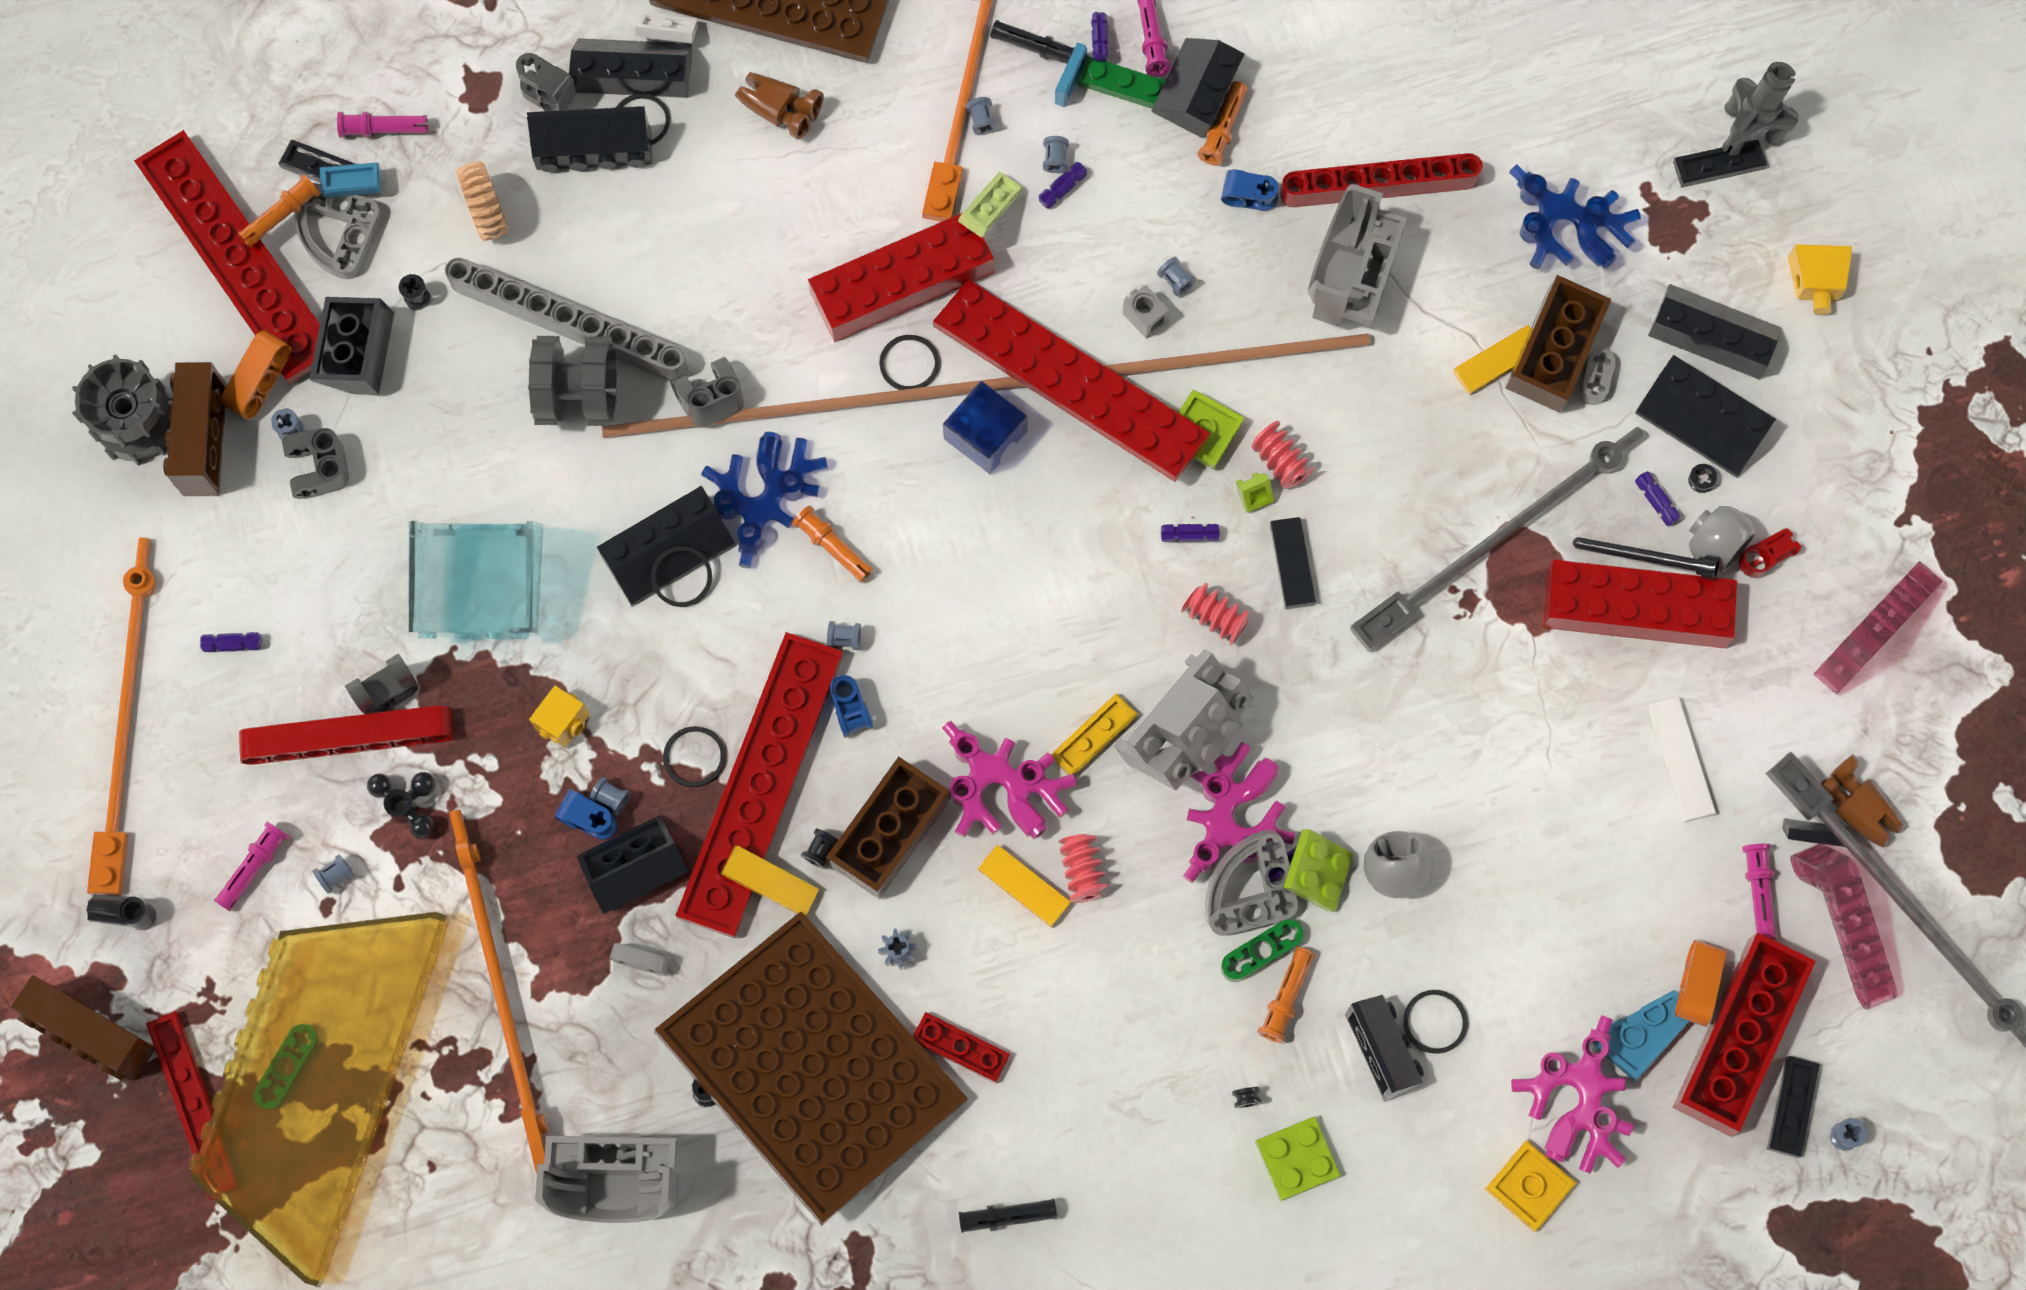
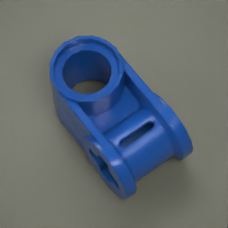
(1247, 190)
(850, 711)
(583, 813)

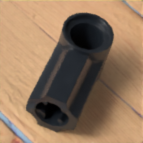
(120, 911)

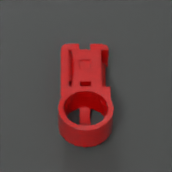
(1771, 551)

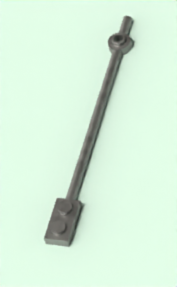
(1399, 611)
(1811, 800)

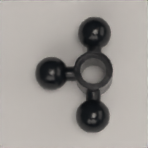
(422, 785)

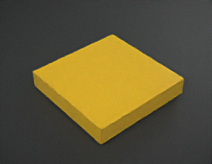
(1530, 1186)

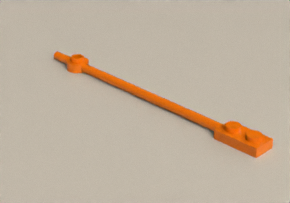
(947, 176)
(110, 847)
(534, 1123)

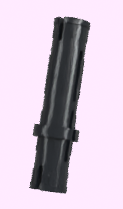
(1042, 45)
(1007, 1215)

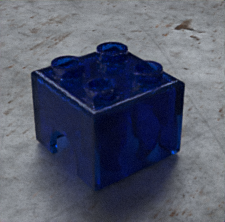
(984, 426)

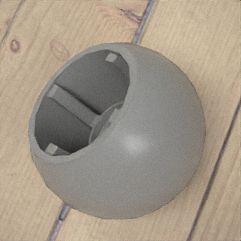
(1721, 534)
(1398, 864)

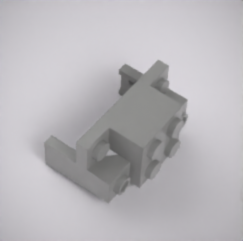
(1355, 258)
(1195, 716)
(611, 1178)

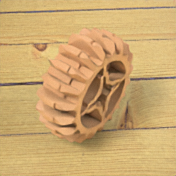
(482, 201)

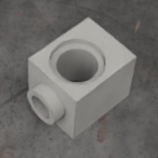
(1145, 322)

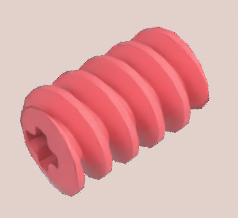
(1280, 457)
(1216, 612)
(1082, 868)

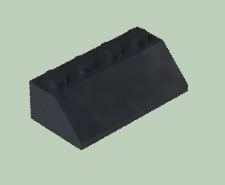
(631, 67)
(590, 138)
(1715, 331)
(1705, 416)
(685, 522)

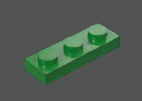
(1120, 82)

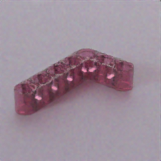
(1877, 627)
(1852, 920)

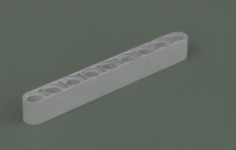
(556, 309)

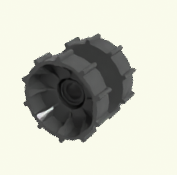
(559, 380)
(104, 396)

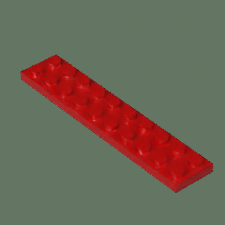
(245, 273)
(1071, 380)
(760, 780)

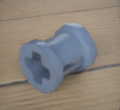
(982, 115)
(1055, 154)
(1176, 276)
(289, 418)
(844, 635)
(610, 795)
(333, 873)
(1856, 1127)

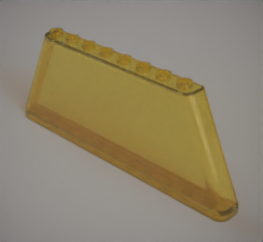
(314, 1080)

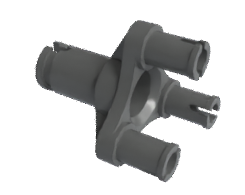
(1761, 108)

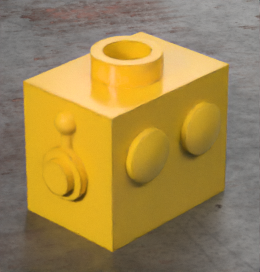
(560, 717)

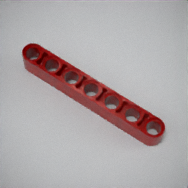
(1391, 171)
(345, 735)

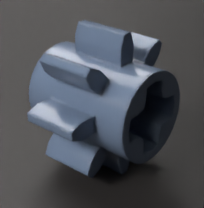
(905, 952)

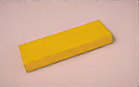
(1491, 362)
(1094, 735)
(769, 881)
(1024, 886)

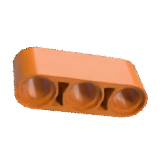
(256, 374)
(1700, 983)

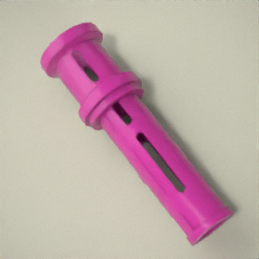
(1154, 45)
(366, 124)
(258, 855)
(1764, 875)

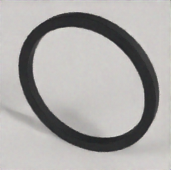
(659, 102)
(903, 338)
(657, 562)
(694, 729)
(1435, 1050)

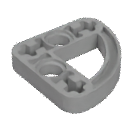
(355, 224)
(1267, 900)

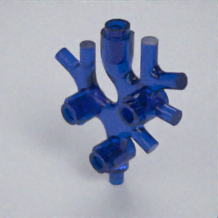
(1562, 206)
(766, 506)

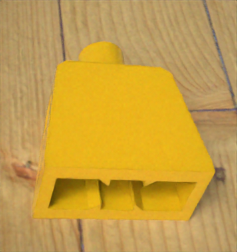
(1820, 273)

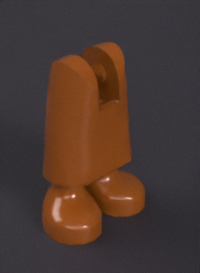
(775, 98)
(1864, 804)

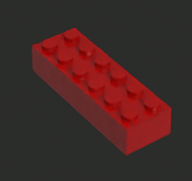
(900, 277)
(1640, 604)
(1744, 1034)

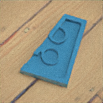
(1644, 1036)

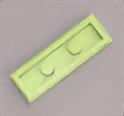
(990, 204)

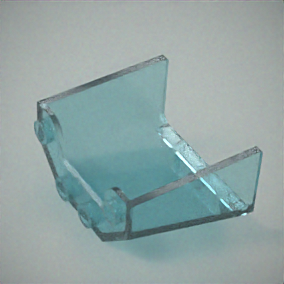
(474, 579)

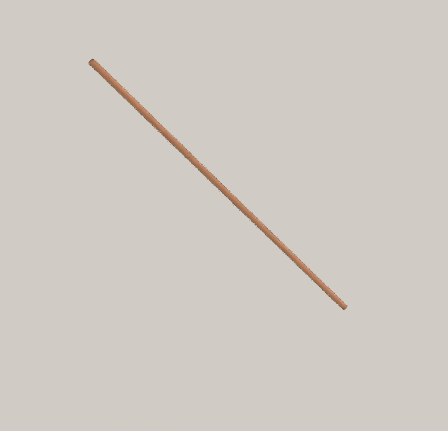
(995, 384)

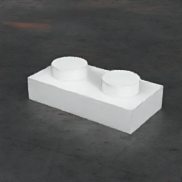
(666, 27)

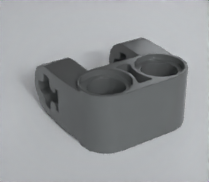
(551, 85)
(713, 399)
(316, 482)
(383, 688)

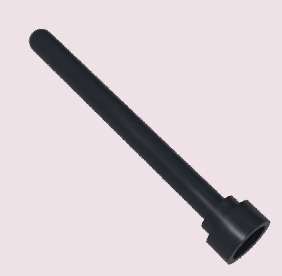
(1704, 566)

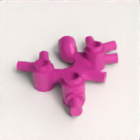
(995, 768)
(1219, 821)
(1591, 1085)

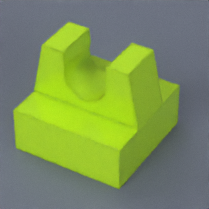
(1255, 492)

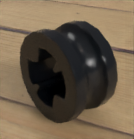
(1699, 470)
(1247, 1097)

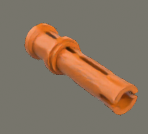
(1219, 134)
(290, 202)
(823, 535)
(1281, 1008)

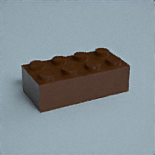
(1558, 343)
(195, 429)
(888, 827)
(81, 1030)

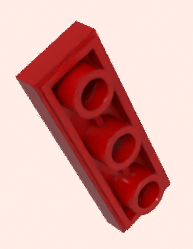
(977, 1057)

